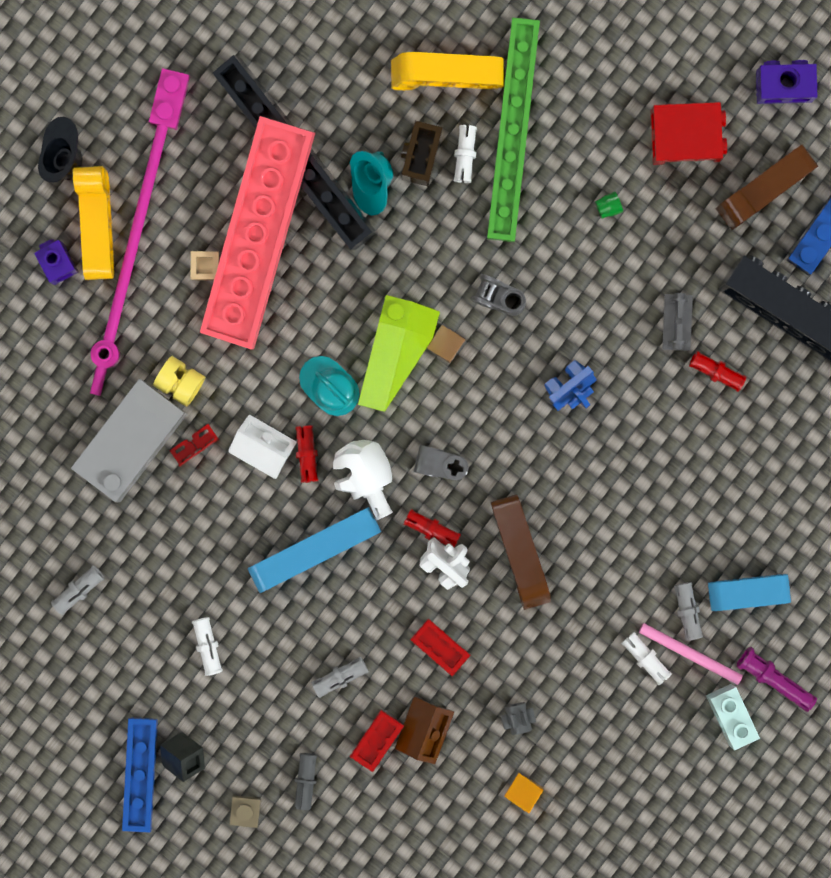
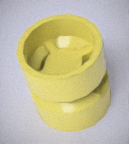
(179, 381)

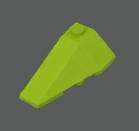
(399, 343)

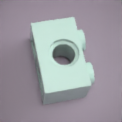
(732, 717)

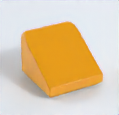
(524, 792)

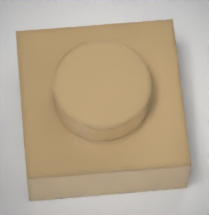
(204, 265)

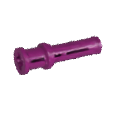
(766, 673)

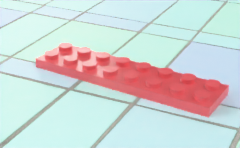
(257, 232)

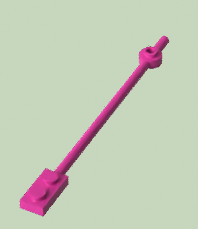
(164, 114)

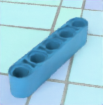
(314, 550)

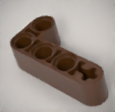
(766, 187)
(521, 552)

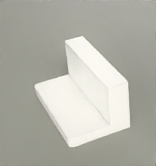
(262, 446)

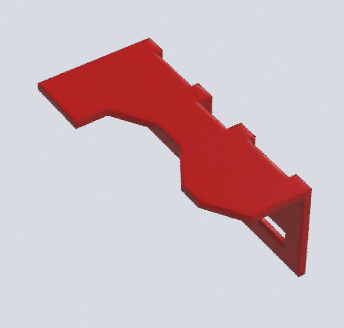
(198, 441)

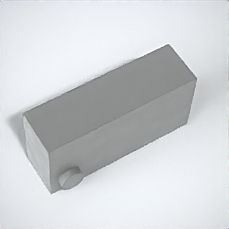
(129, 441)

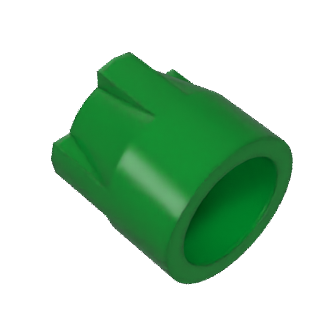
(609, 205)

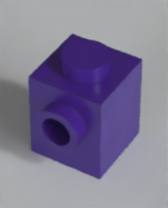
(55, 261)

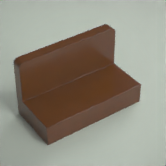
(424, 730)

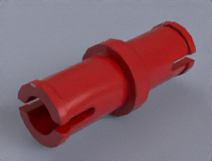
(717, 371)
(306, 454)
(431, 528)

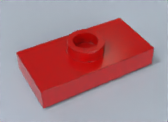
(440, 647)
(376, 740)

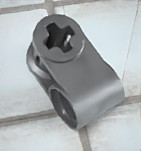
(497, 295)
(435, 463)

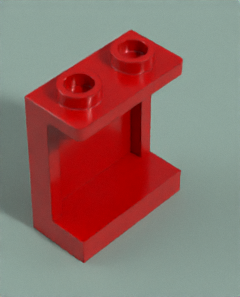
(688, 132)

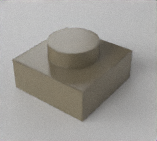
(245, 811)

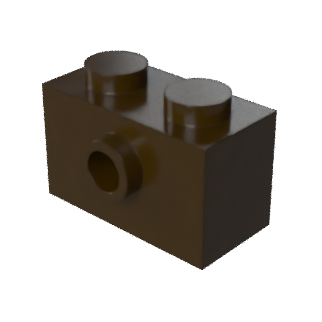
(421, 153)

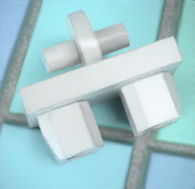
(449, 560)

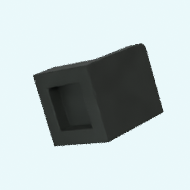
(182, 756)

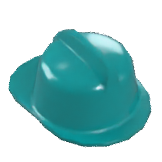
(370, 180)
(329, 386)

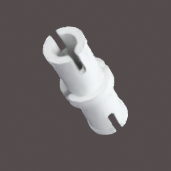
(465, 154)
(207, 646)
(646, 658)

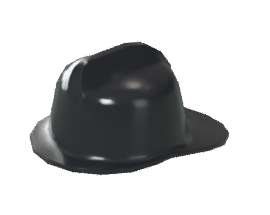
(59, 151)

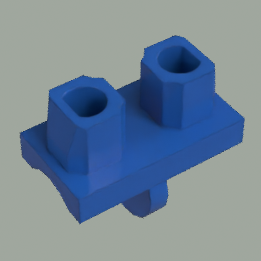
(575, 390)

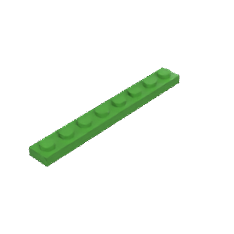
(513, 129)

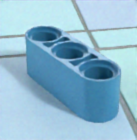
(749, 592)

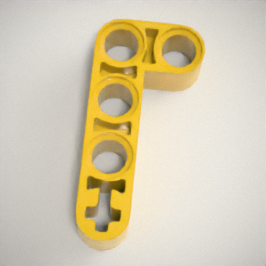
(446, 70)
(95, 221)

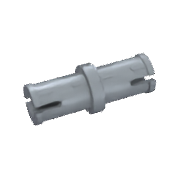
(77, 590)
(688, 611)
(340, 677)

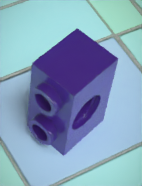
(771, 91)

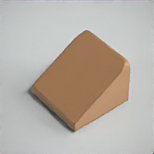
(446, 344)

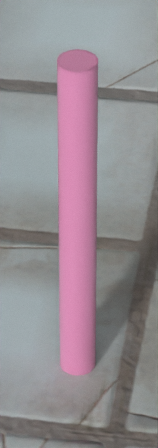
(690, 653)

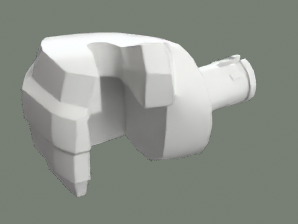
(369, 474)

